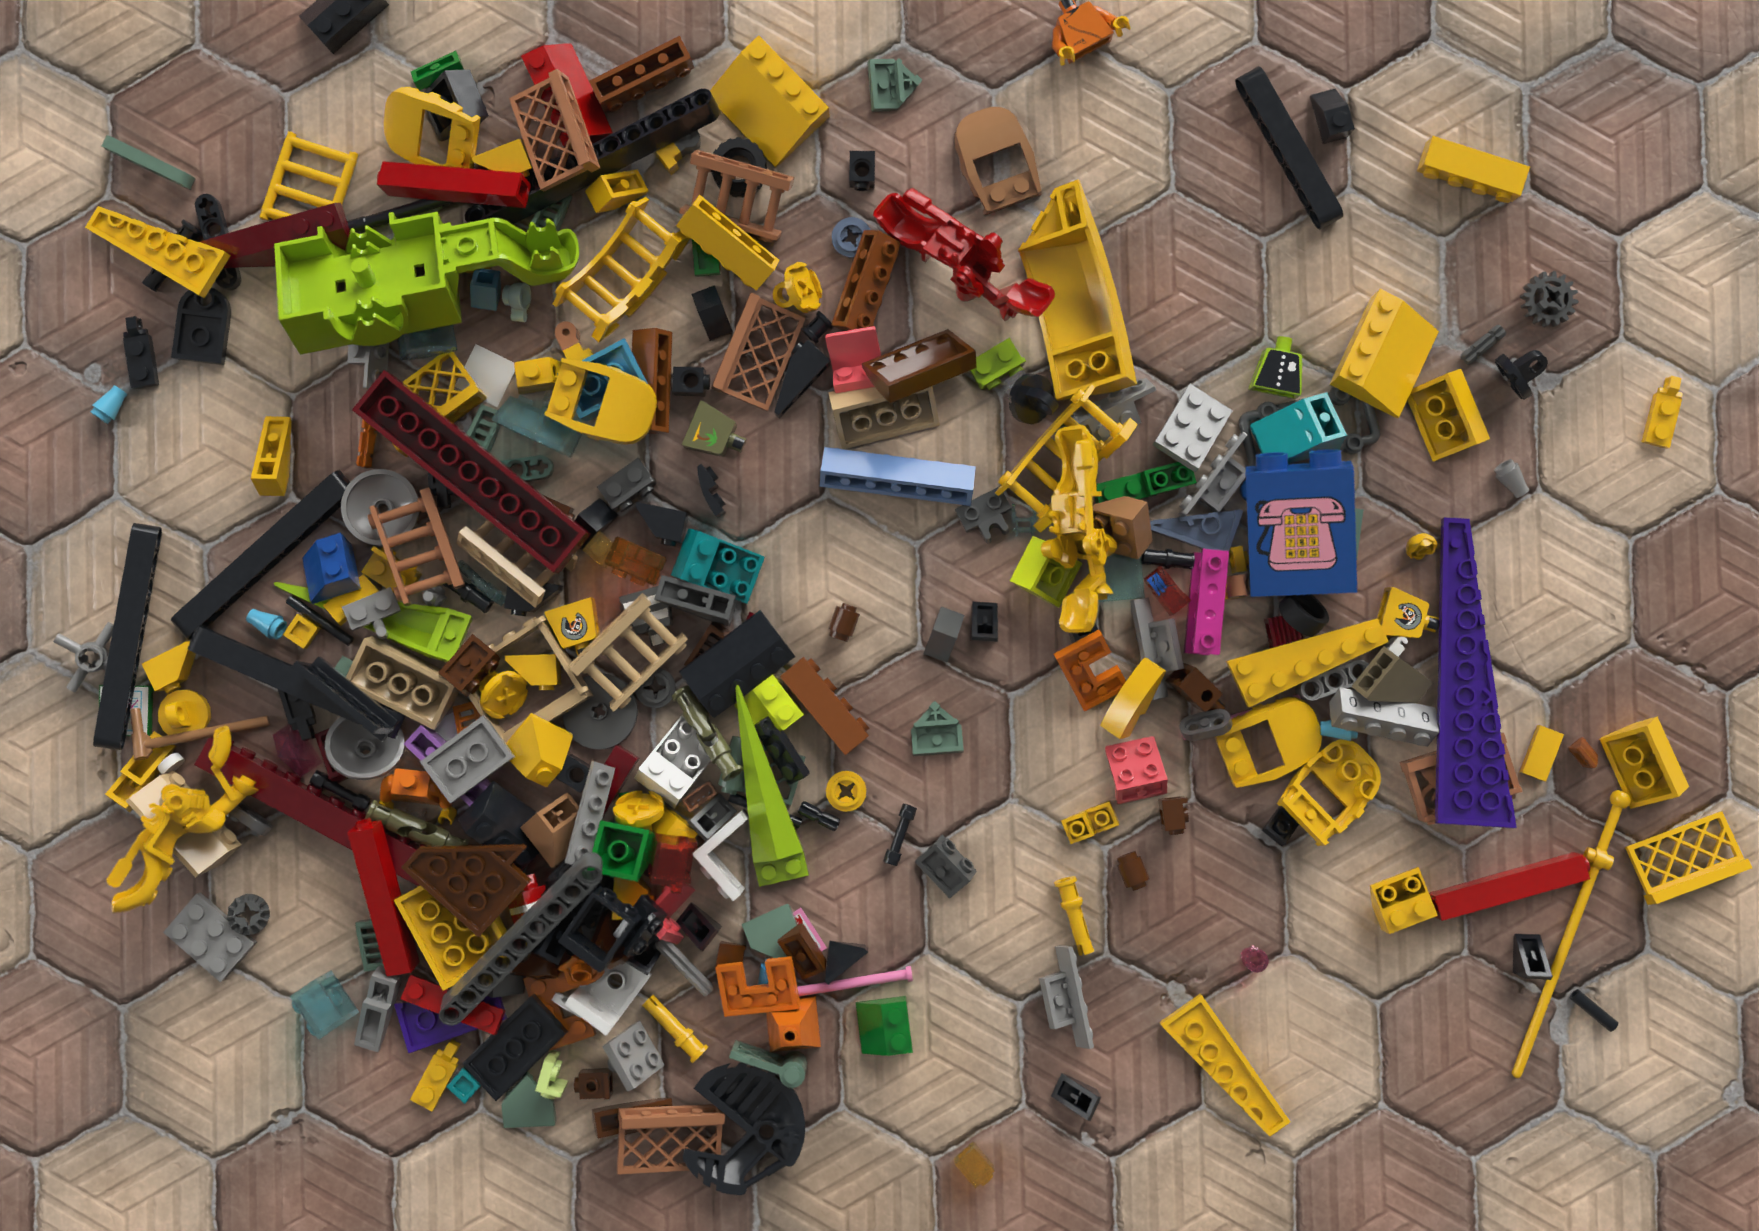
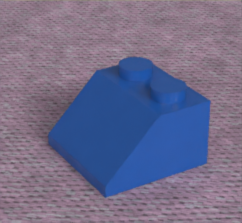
(330, 568)

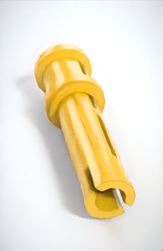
(1072, 904)
(683, 1037)

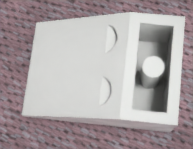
(675, 763)

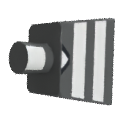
(659, 610)

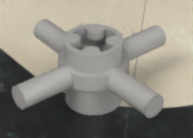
(81, 658)

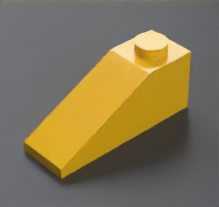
(272, 458)

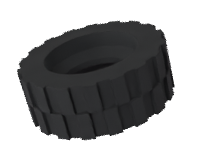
(744, 148)

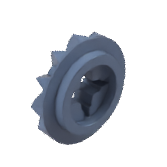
(840, 232)

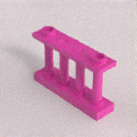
(1207, 602)

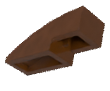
(606, 1118)

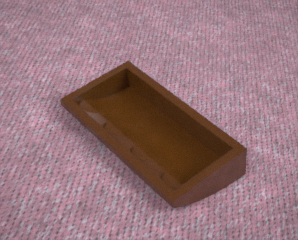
(920, 365)

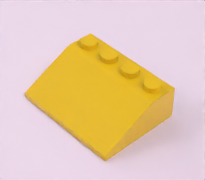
(768, 101)
(1385, 354)
(443, 938)

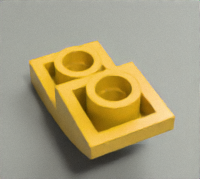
(1090, 822)

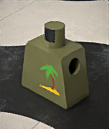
(712, 432)

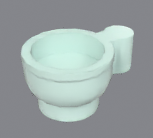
(519, 298)

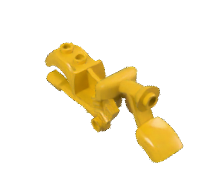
(1075, 528)
(181, 812)

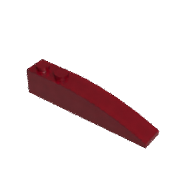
(255, 244)

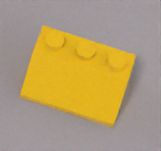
(1447, 415)
(1644, 762)

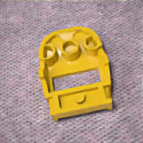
(405, 121)
(625, 409)
(1293, 729)
(1347, 774)

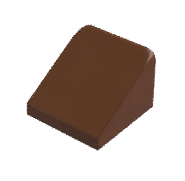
(730, 953)

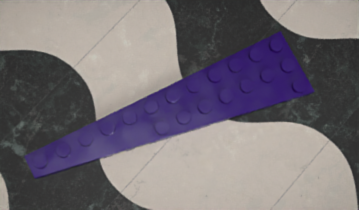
(1469, 750)

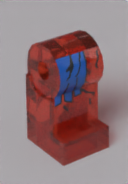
(1166, 591)

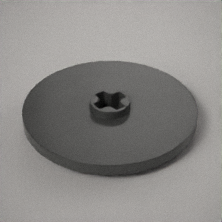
(605, 730)

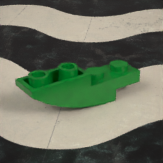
(1147, 483)

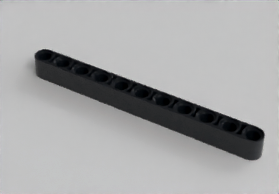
(613, 154)

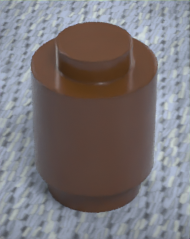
(843, 622)
(1132, 870)

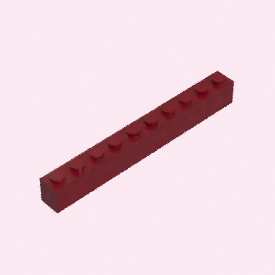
(303, 801)

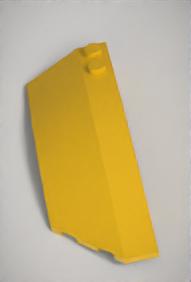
(1084, 321)

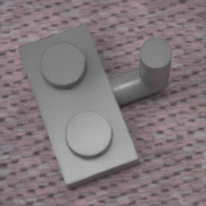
(372, 611)

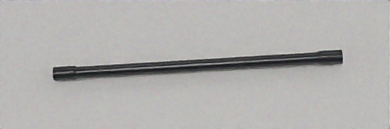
(406, 210)

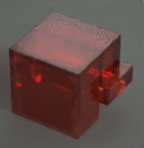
(671, 861)

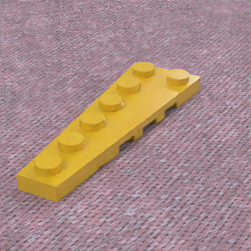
(173, 255)
(1287, 665)
(1213, 1048)

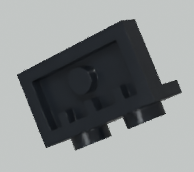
(648, 926)

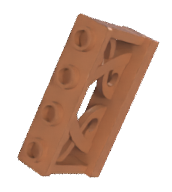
(1427, 767)

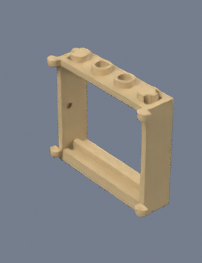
(559, 706)

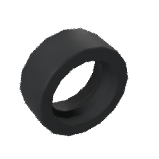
(1304, 613)

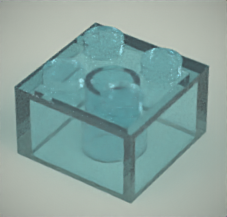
(323, 1005)

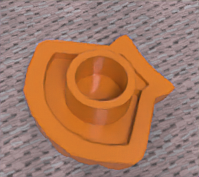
(579, 972)

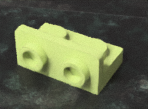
(548, 1083)

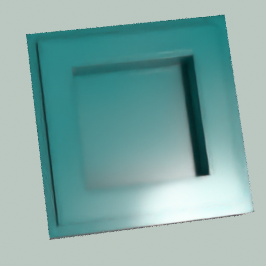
(463, 1085)

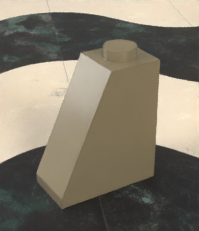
(1391, 680)

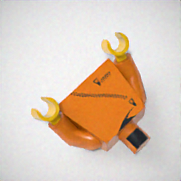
(1084, 30)
(416, 788)

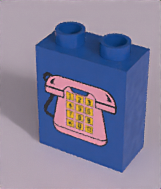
(1301, 525)

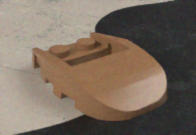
(988, 133)

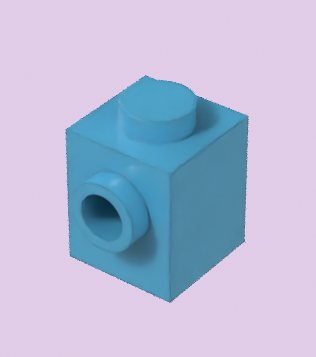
(485, 289)

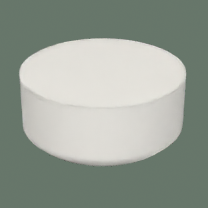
(171, 763)

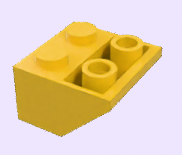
(1401, 901)

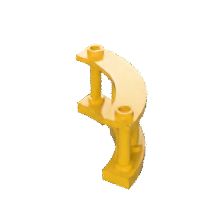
(641, 287)
(1119, 435)

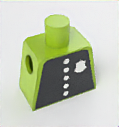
(1279, 371)

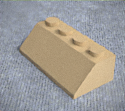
(868, 417)
(402, 681)
(195, 850)

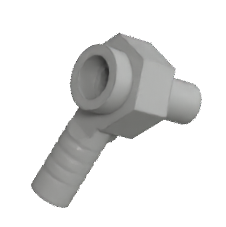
(434, 596)

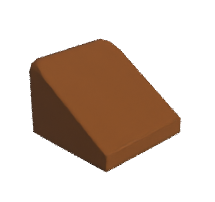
(1584, 753)

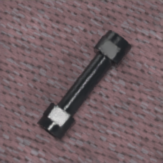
(321, 780)
(892, 855)

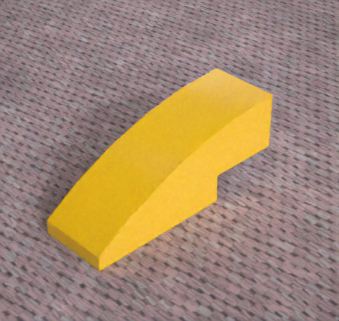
(1133, 699)
(138, 774)

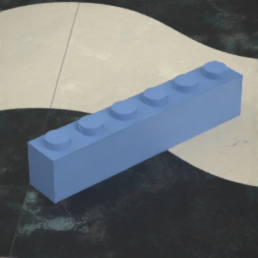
(897, 476)

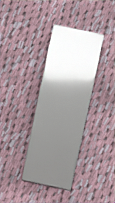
(377, 1009)

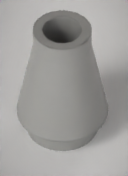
(1511, 477)

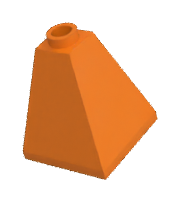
(794, 1028)

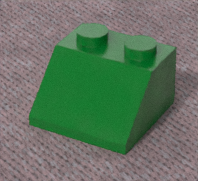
(623, 850)
(884, 1026)

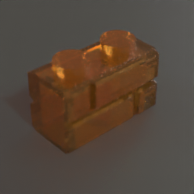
(635, 561)

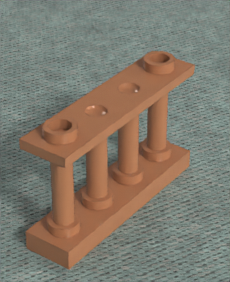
(754, 177)
(434, 527)

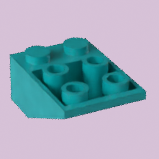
(1300, 428)
(717, 565)

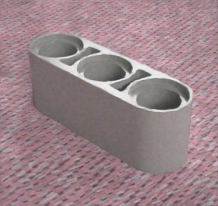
(1321, 684)

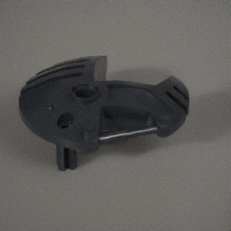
(751, 1101)

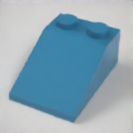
(592, 395)

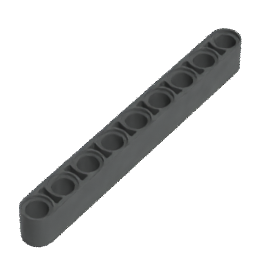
(526, 929)

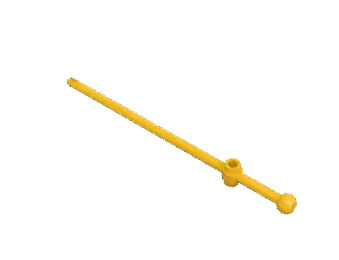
(1598, 860)

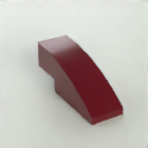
(623, 762)

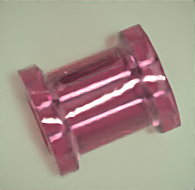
(1254, 966)

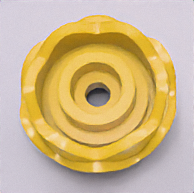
(1421, 545)

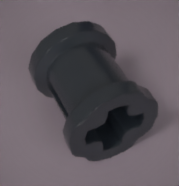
(817, 327)

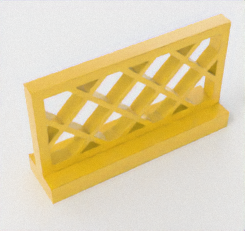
(455, 406)
(1696, 879)

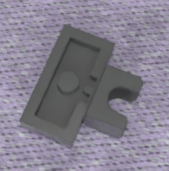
(985, 514)

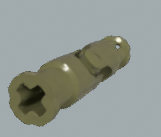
(698, 718)
(399, 822)

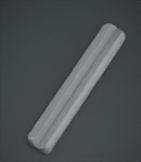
(685, 967)

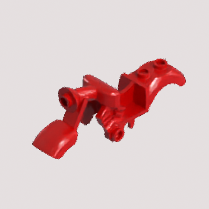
(961, 249)

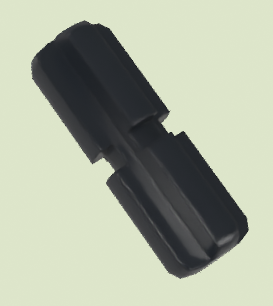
(823, 818)

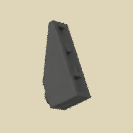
(697, 600)

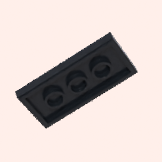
(515, 1048)

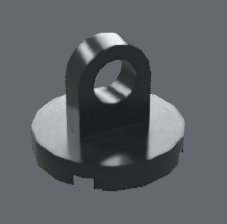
(1520, 373)
(1032, 399)

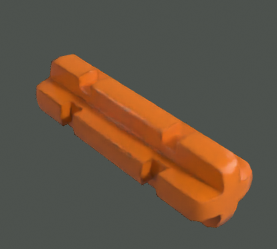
(366, 445)

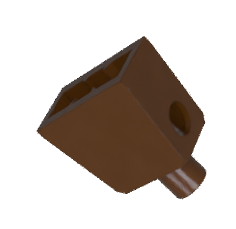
(1196, 688)

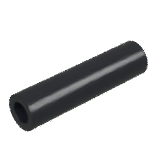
(1594, 1010)

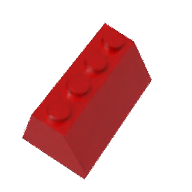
(564, 58)

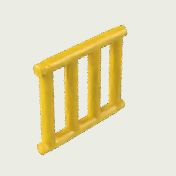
(283, 164)

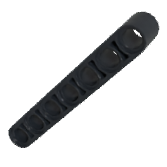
(1289, 148)

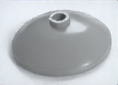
(375, 489)
(346, 742)

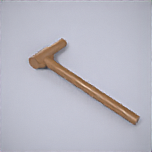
(144, 745)

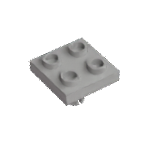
(633, 1056)

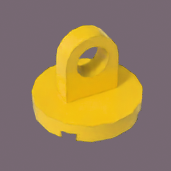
(802, 288)
(502, 693)
(183, 712)
(639, 809)

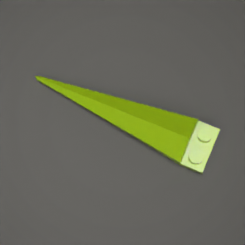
(422, 628)
(773, 837)

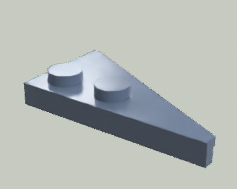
(1203, 531)

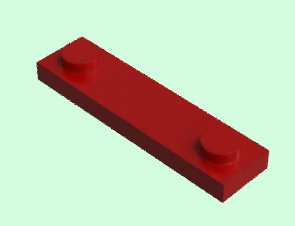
(430, 995)

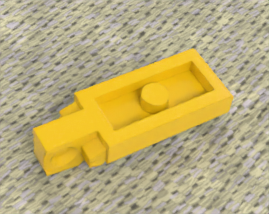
(1663, 414)
(436, 1076)

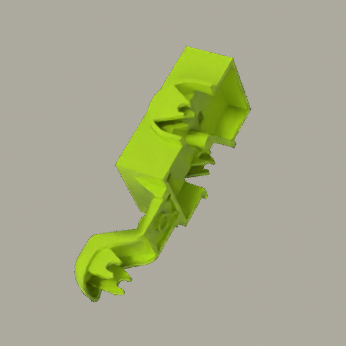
(381, 281)

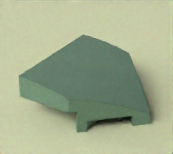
(890, 84)
(936, 733)
(768, 928)
(527, 1107)

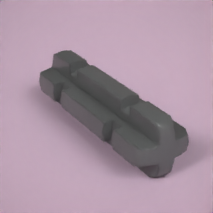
(1483, 344)

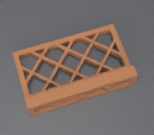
(570, 118)
(738, 342)
(665, 1118)

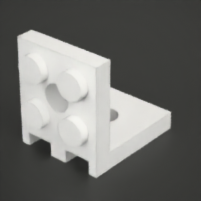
(713, 867)
(604, 1004)

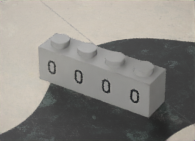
(1390, 720)

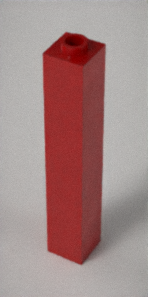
(454, 184)
(1510, 885)
(380, 891)

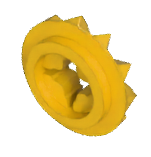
(846, 803)

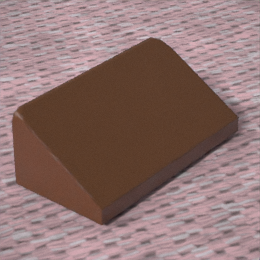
(805, 953)

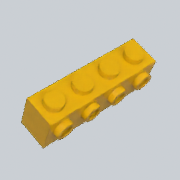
(1472, 169)
(727, 243)

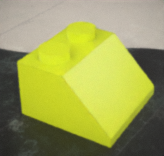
(1043, 575)
(772, 700)

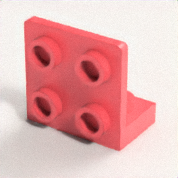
(847, 353)
(1136, 769)
(670, 903)

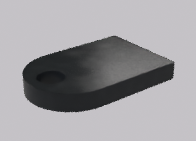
(202, 330)

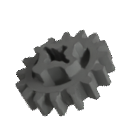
(1556, 308)

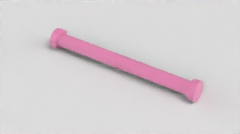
(856, 982)

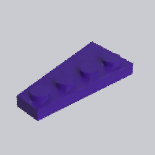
(424, 1028)

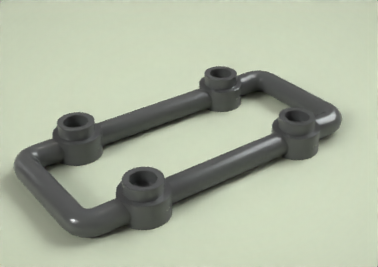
(1352, 444)

